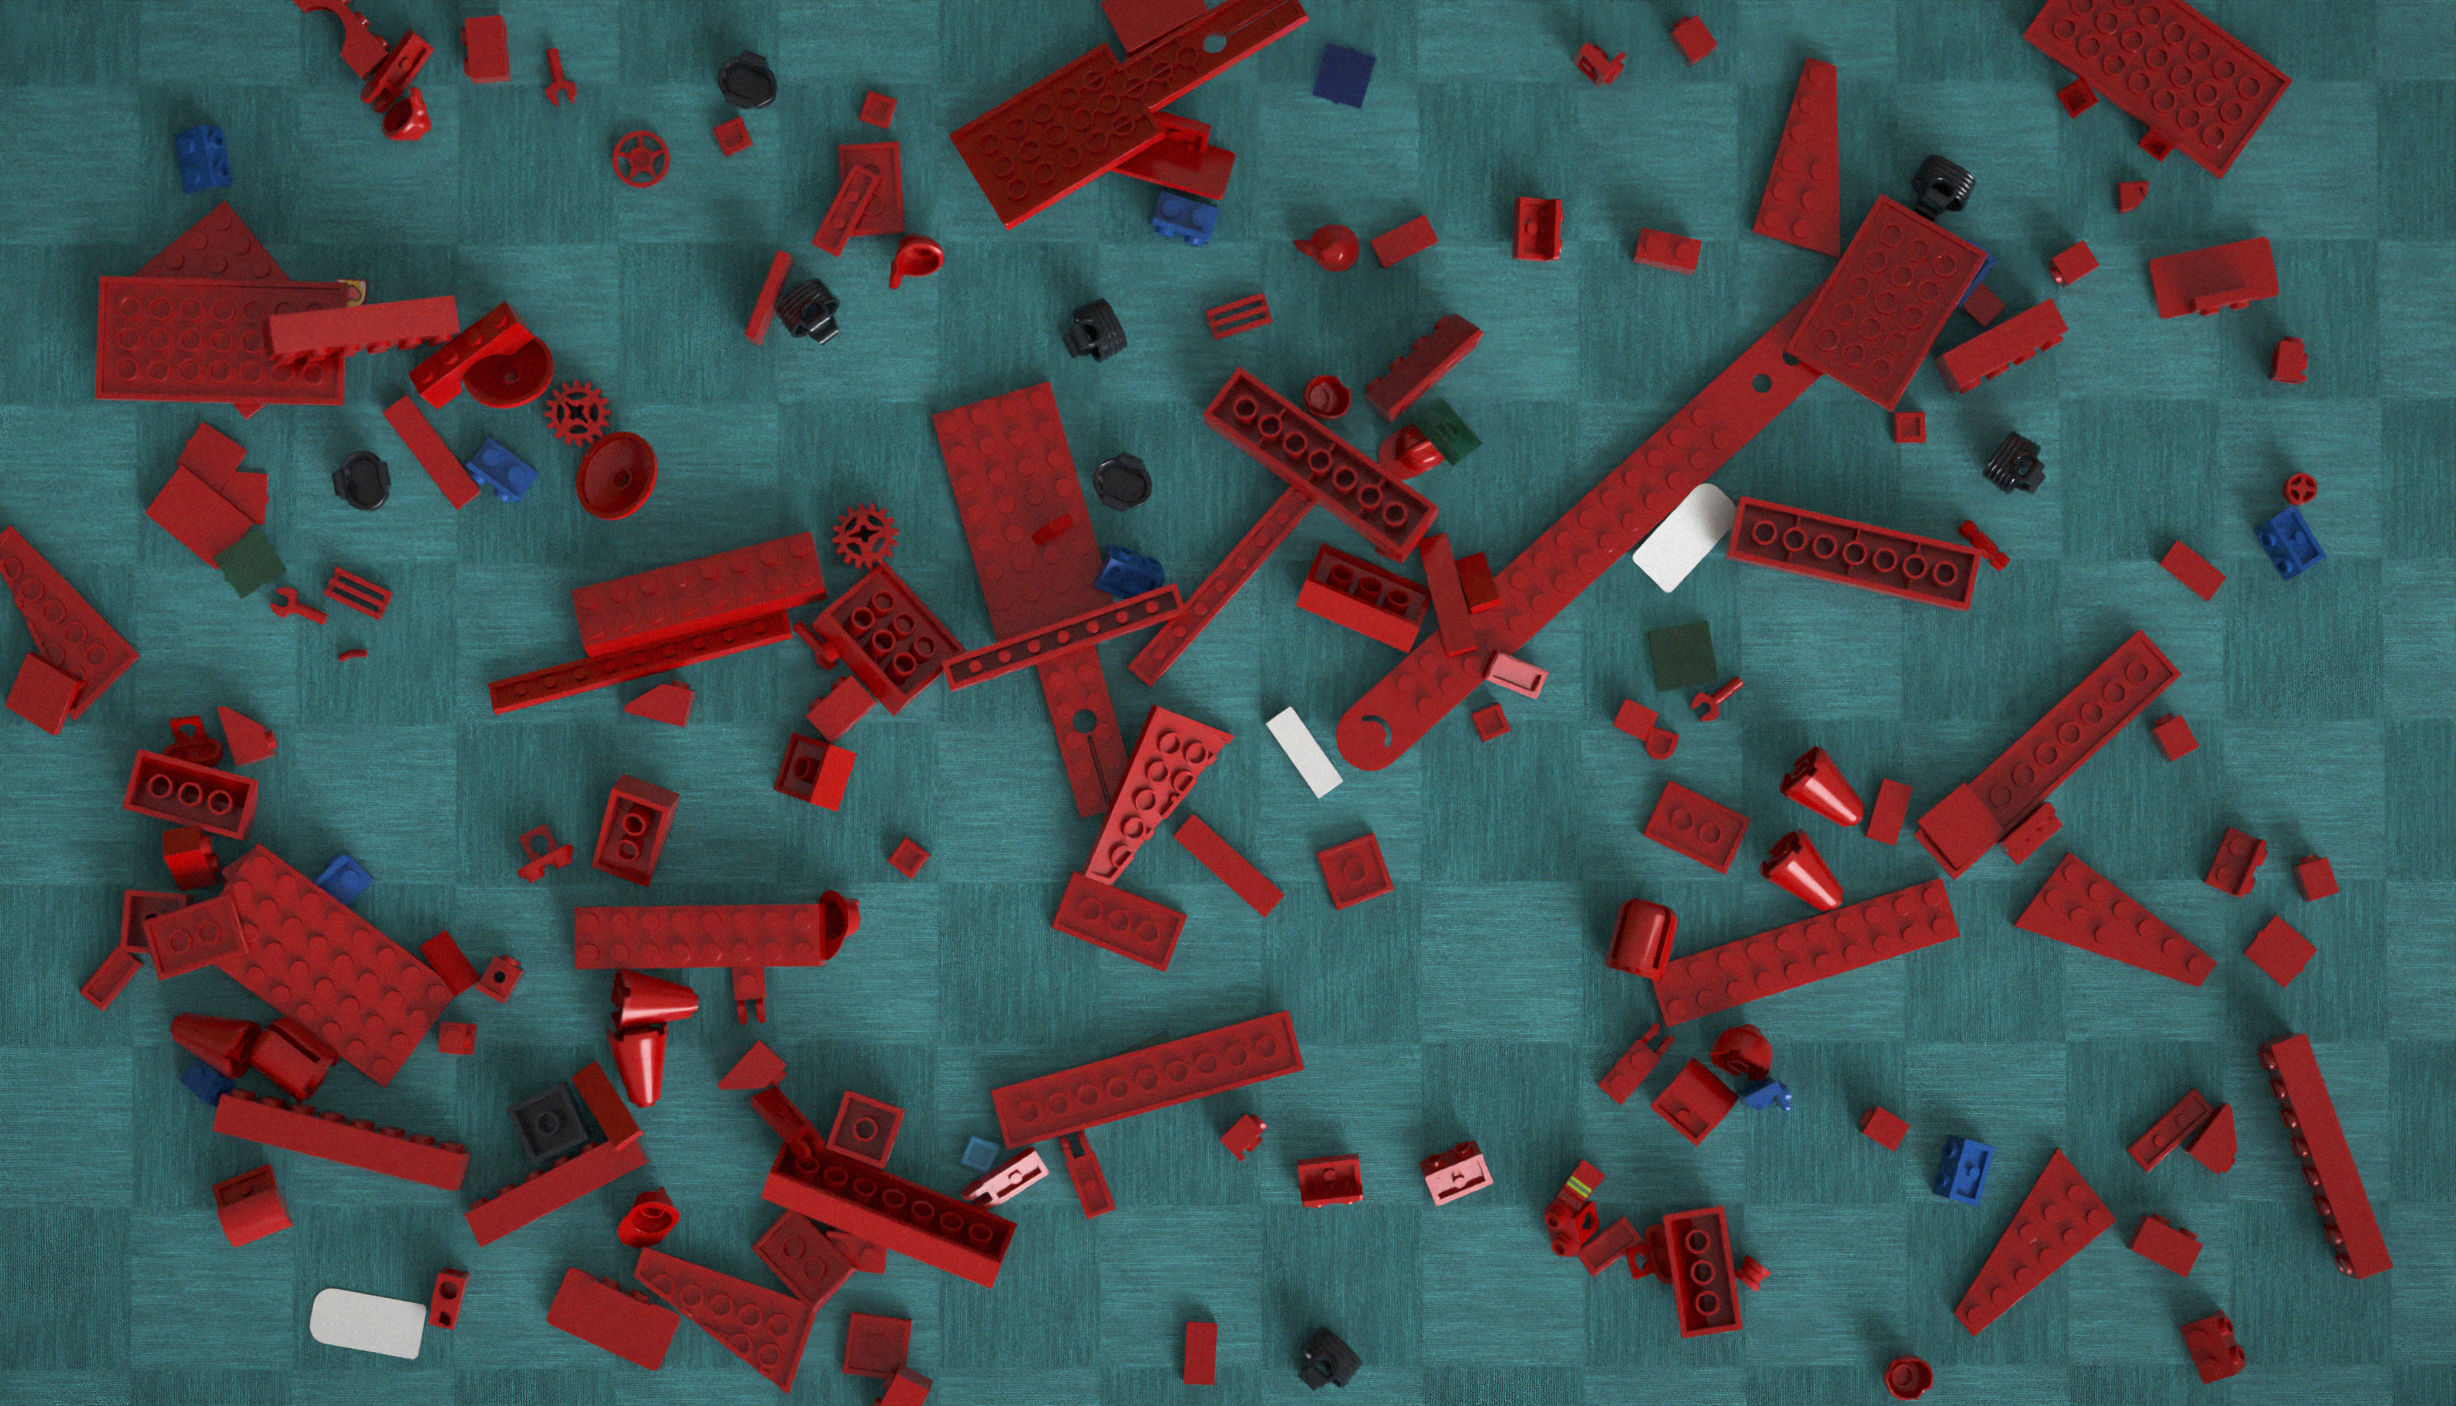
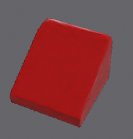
(1635, 719)

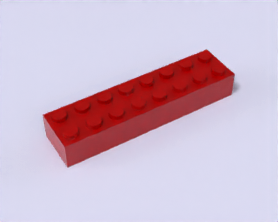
(1320, 464)
(1853, 554)
(699, 594)
(700, 936)
(342, 1140)
(2324, 1155)
(892, 1212)

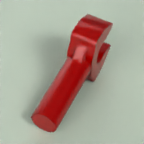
(559, 81)
(297, 607)
(824, 652)
(1716, 698)

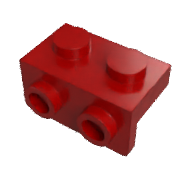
(1537, 229)
(1330, 1180)
(2214, 1347)

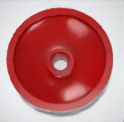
(528, 369)
(608, 468)

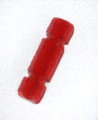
(1981, 541)

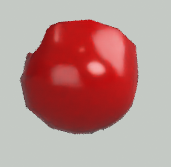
(1326, 398)
(1908, 1377)

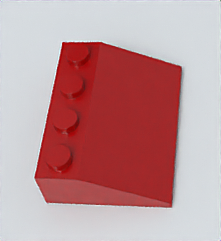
(1423, 367)
(888, 638)

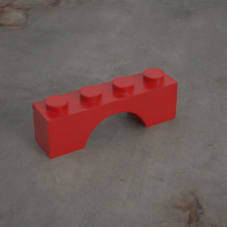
(361, 49)
(497, 332)

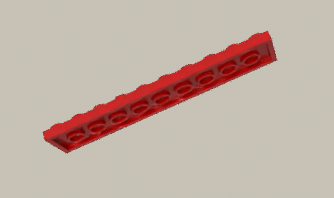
(2066, 738)
(1805, 952)
(1147, 1079)

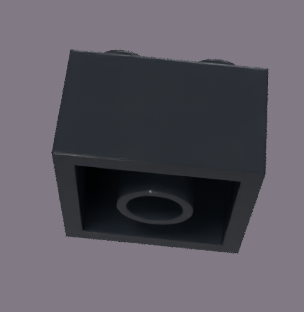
(549, 1122)

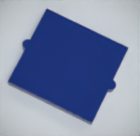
(1344, 76)

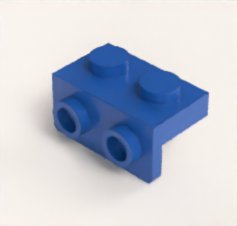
(203, 158)

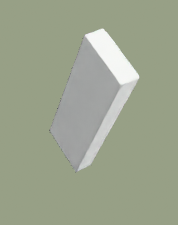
(1304, 752)

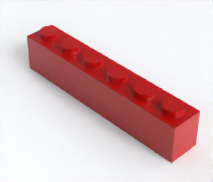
(552, 1189)

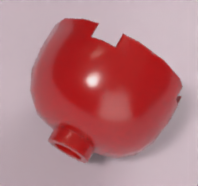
(1743, 1051)

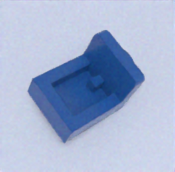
(206, 1082)

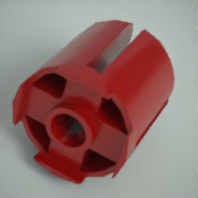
(1642, 938)
(292, 1058)

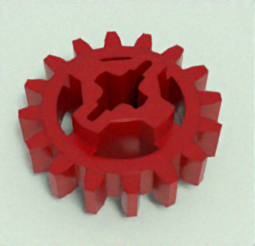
(588, 403)
(877, 533)

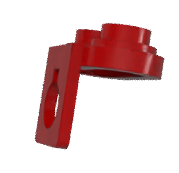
(196, 748)
(556, 856)
(1566, 1228)
(1655, 1255)

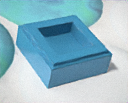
(979, 1154)

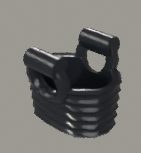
(747, 81)
(1942, 184)
(808, 310)
(1101, 325)
(2009, 458)
(362, 481)
(1122, 482)
(1334, 1354)

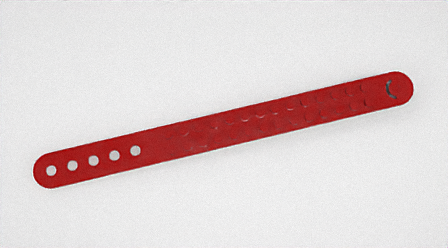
(1582, 545)

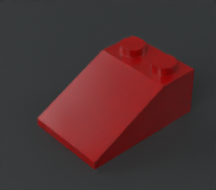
(635, 829)

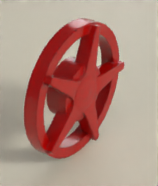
(641, 159)

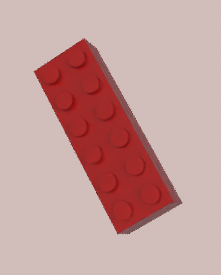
(360, 328)

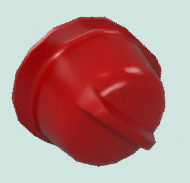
(1408, 453)
(841, 920)
(649, 1219)

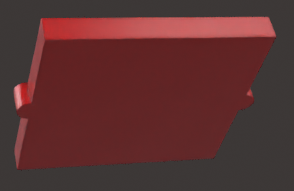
(212, 456)
(249, 494)
(2280, 951)

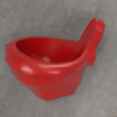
(407, 118)
(1331, 247)
(915, 257)

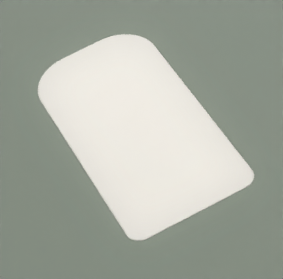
(1686, 536)
(368, 1322)

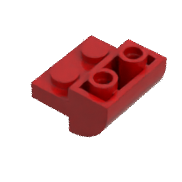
(1694, 1101)
(251, 1206)

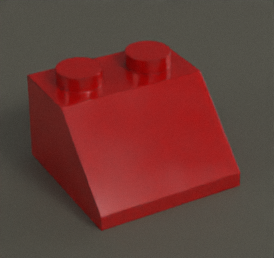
(814, 771)

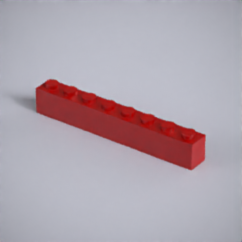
(1063, 637)

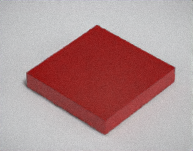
(43, 693)
(1960, 825)
(1355, 871)
(876, 1344)

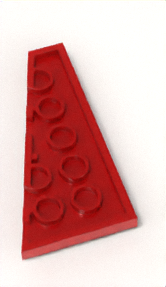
(1803, 183)
(64, 622)
(1155, 780)
(2098, 917)
(2042, 1235)
(746, 1318)

